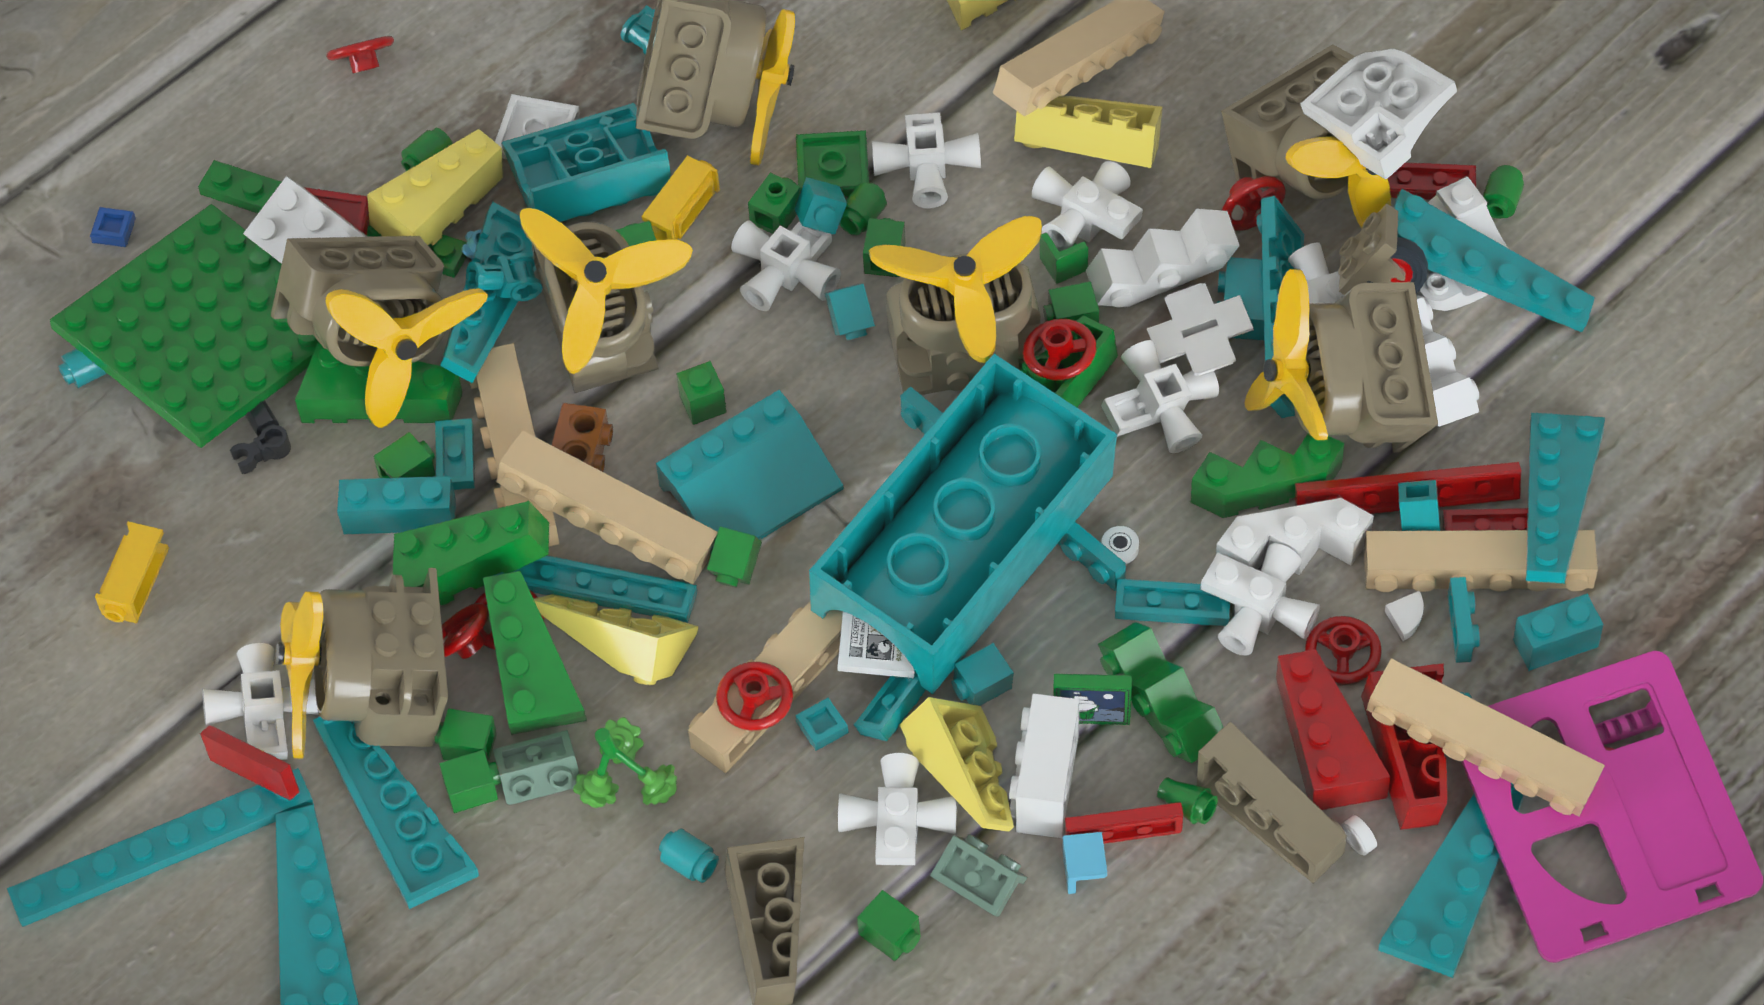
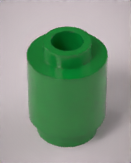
(424, 147)
(1503, 191)
(863, 203)

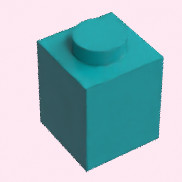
(820, 206)
(850, 311)
(1419, 506)
(982, 676)

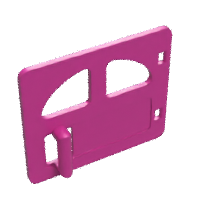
(1653, 805)

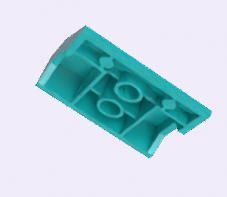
(587, 164)
(751, 471)

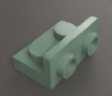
(537, 767)
(977, 874)

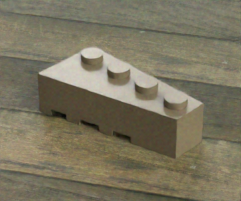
(1269, 803)
(766, 907)

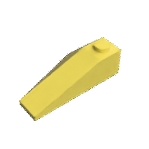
(957, 749)

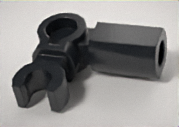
(270, 443)

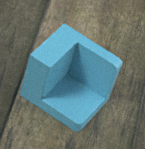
(1083, 858)

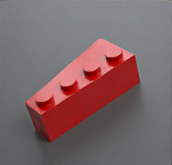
(1329, 742)
(1415, 767)

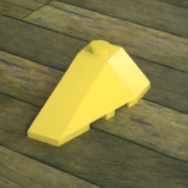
(630, 645)

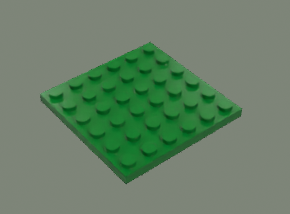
(192, 327)

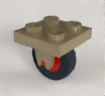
(1380, 255)

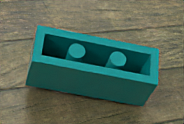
(394, 504)

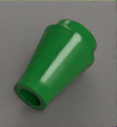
(1196, 801)

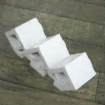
(1163, 260)
(1452, 391)
(1328, 525)

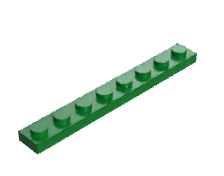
(253, 191)

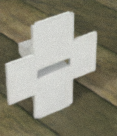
(1195, 329)

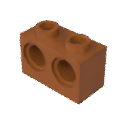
(583, 446)

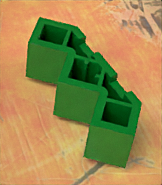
(1266, 476)
(1160, 691)

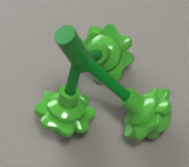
(620, 743)

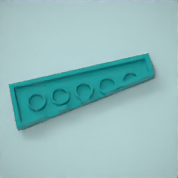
(1279, 241)
(1488, 266)
(476, 335)
(1559, 477)
(405, 830)
(1448, 896)
(310, 931)

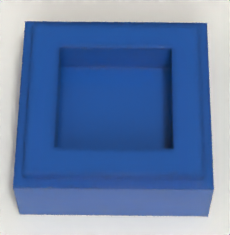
(112, 227)

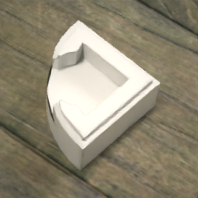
(1406, 614)

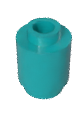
(79, 369)
(688, 855)

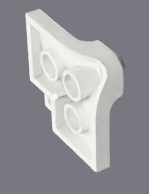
(1379, 106)
(1467, 205)

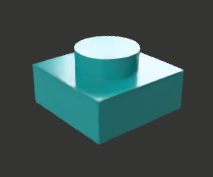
(822, 724)

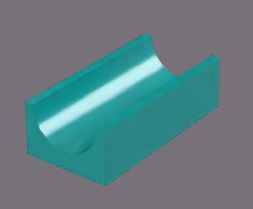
(966, 518)

